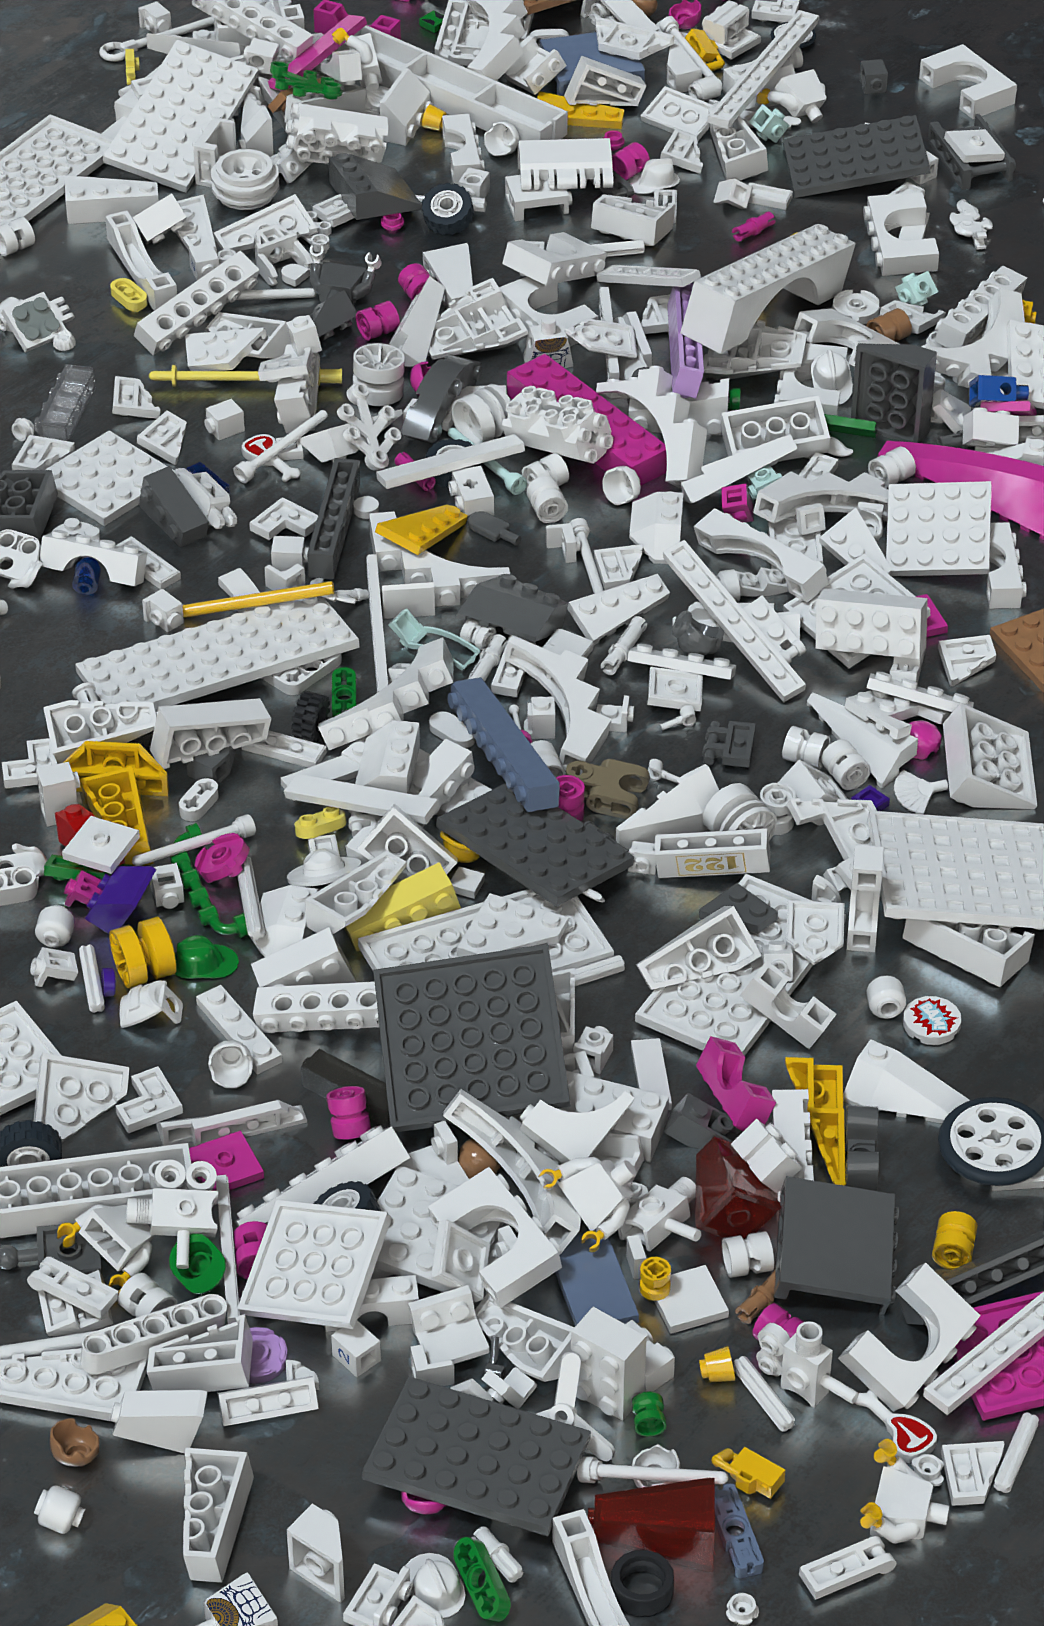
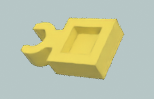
(132, 65)

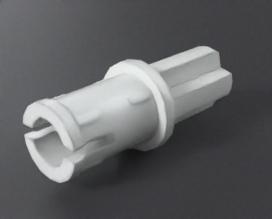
(500, 1555)

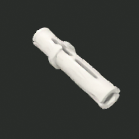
(619, 652)
(489, 657)

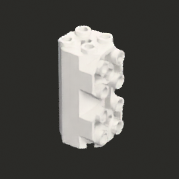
(325, 132)
(559, 427)

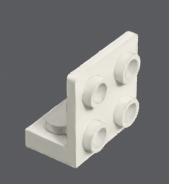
(448, 1326)

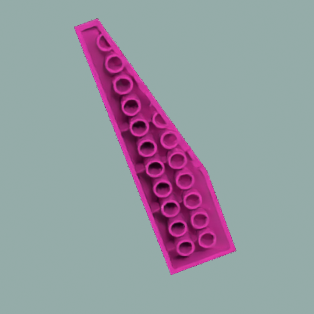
(1015, 484)

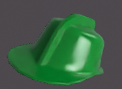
(202, 959)
(205, 1265)

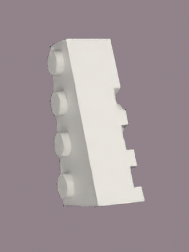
(739, 150)
(297, 397)
(705, 408)

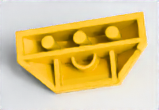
(102, 757)

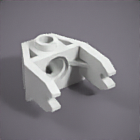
(281, 247)

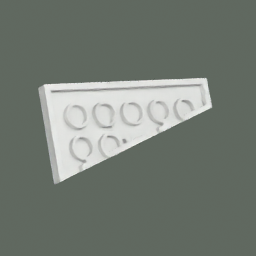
(61, 1385)

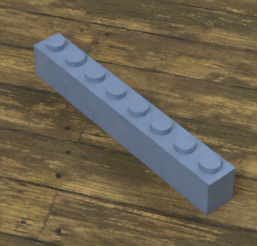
(504, 744)

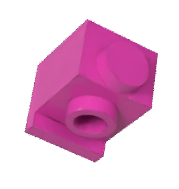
(738, 503)

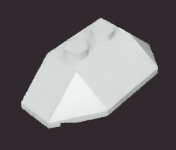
(657, 523)
(283, 918)

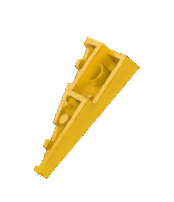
(825, 1109)

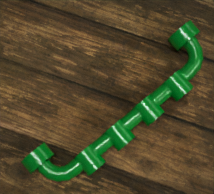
(199, 894)

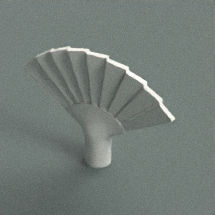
(916, 792)

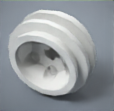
(245, 179)

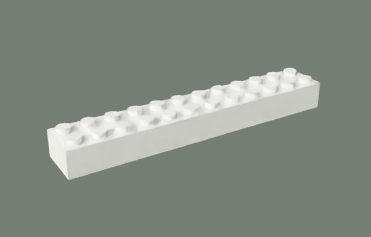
(466, 91)

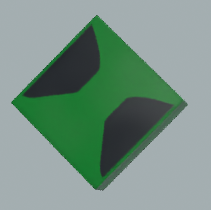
(431, 21)

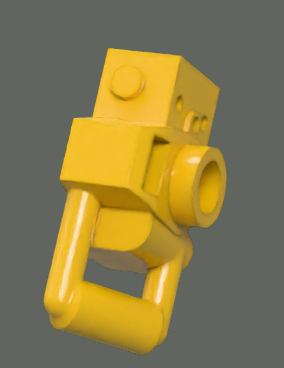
(705, 48)
(751, 1471)

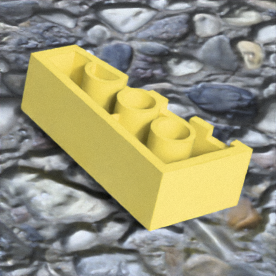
(406, 902)

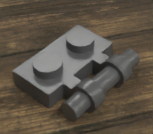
(737, 746)

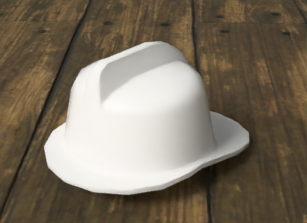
(655, 175)
(832, 373)
(436, 1583)

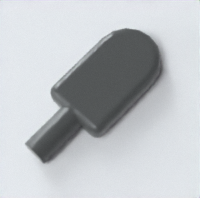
(492, 527)

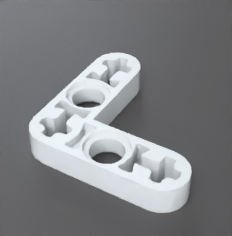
(298, 679)

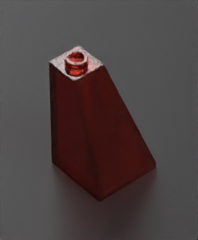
(729, 1193)
(660, 1518)

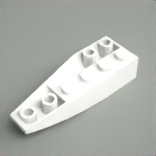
(354, 1162)

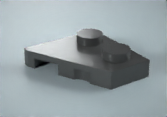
(752, 910)

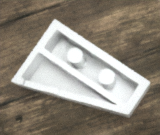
(602, 84)
(632, 220)
(306, 962)
(204, 1362)

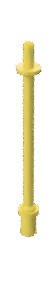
(325, 376)

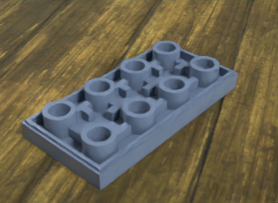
(594, 1281)

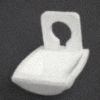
(148, 1001)

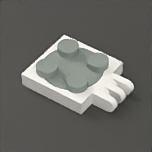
(37, 320)

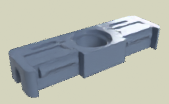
(744, 1547)

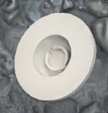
(322, 868)

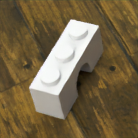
(798, 1019)
(389, 1297)

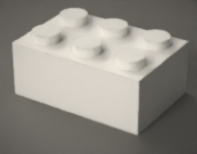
(610, 1362)

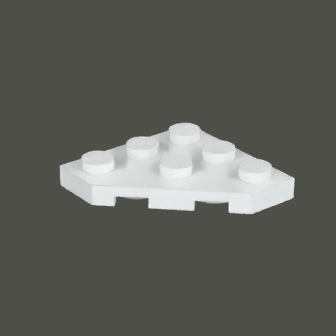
(510, 925)
(76, 1091)

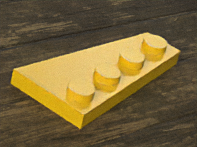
(585, 114)
(422, 529)

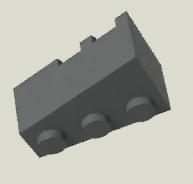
(172, 507)

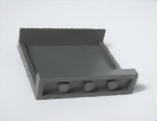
(836, 1242)

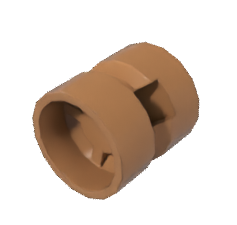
(892, 324)

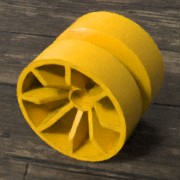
(148, 950)

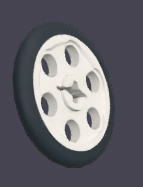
(985, 1170)

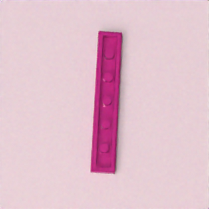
(322, 47)

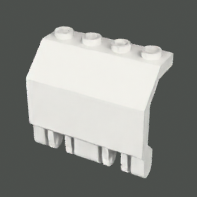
(565, 160)

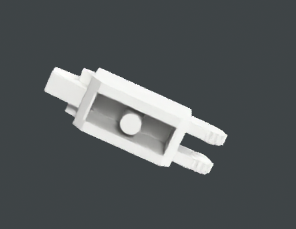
(209, 497)

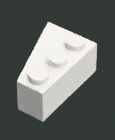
(565, 997)

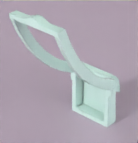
(411, 632)

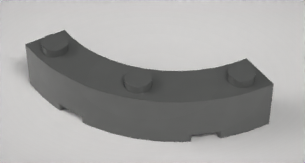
(437, 393)

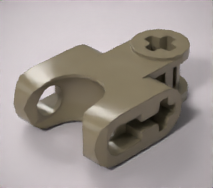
(611, 785)

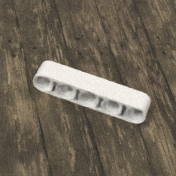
(131, 1339)

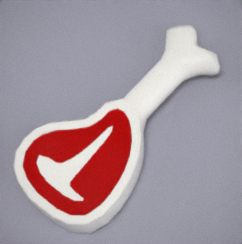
(258, 444)
(909, 1433)

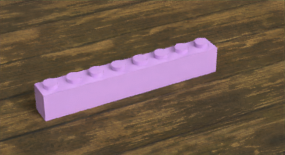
(685, 353)

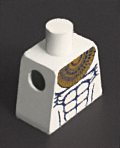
(549, 340)
(238, 1605)

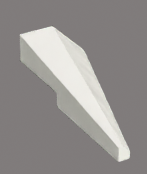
(876, 746)

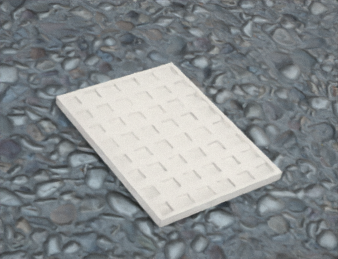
(960, 869)

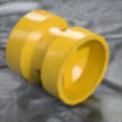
(655, 1278)

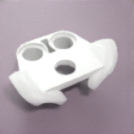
(23, 553)
(27, 867)

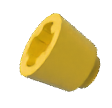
(433, 118)
(717, 1366)

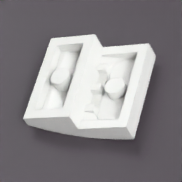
(66, 1319)

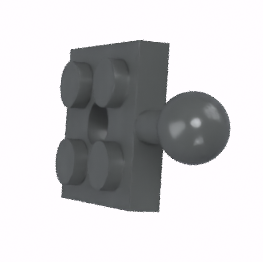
(85, 1259)

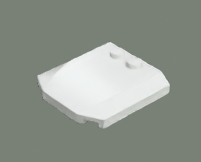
(465, 33)

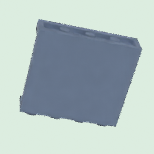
(575, 46)

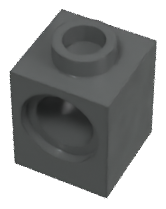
(873, 76)

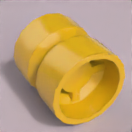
(954, 1240)

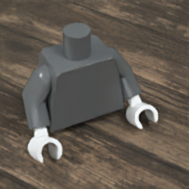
(332, 278)

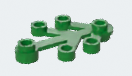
(304, 84)

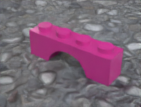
(330, 13)
(722, 1070)

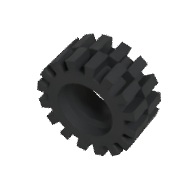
(310, 711)

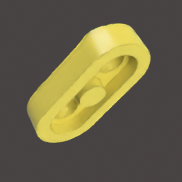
(129, 294)
(320, 823)

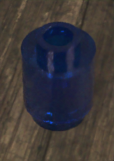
(86, 576)

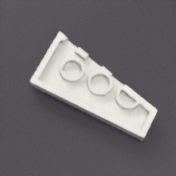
(286, 213)
(606, 611)

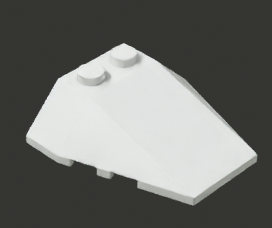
(476, 324)
(761, 353)

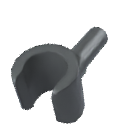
(492, 1364)

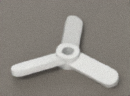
(565, 1402)

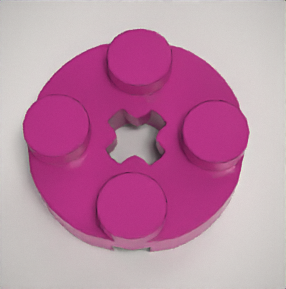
(223, 858)

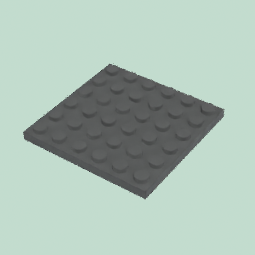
(471, 1027)

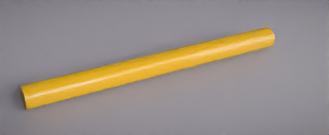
(258, 599)

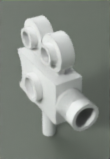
(178, 1210)
(660, 1212)
(801, 1362)

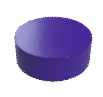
(108, 982)

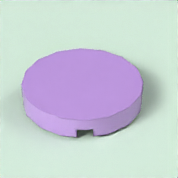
(268, 1355)

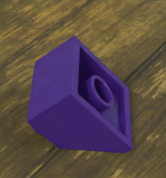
(118, 896)

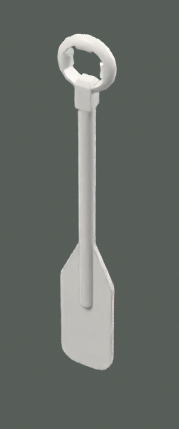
(136, 44)

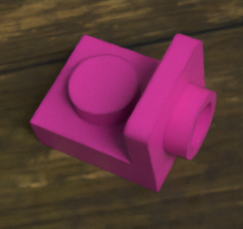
(81, 888)

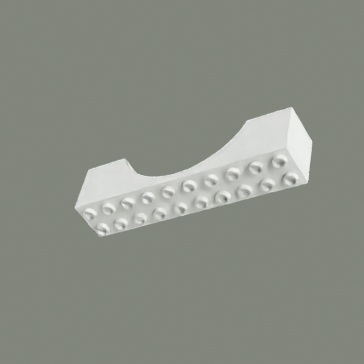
(732, 298)

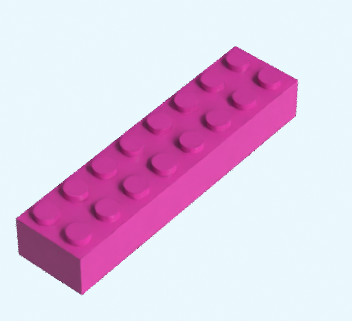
(631, 442)

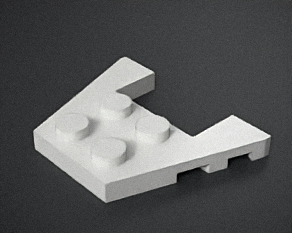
(890, 711)
(845, 822)

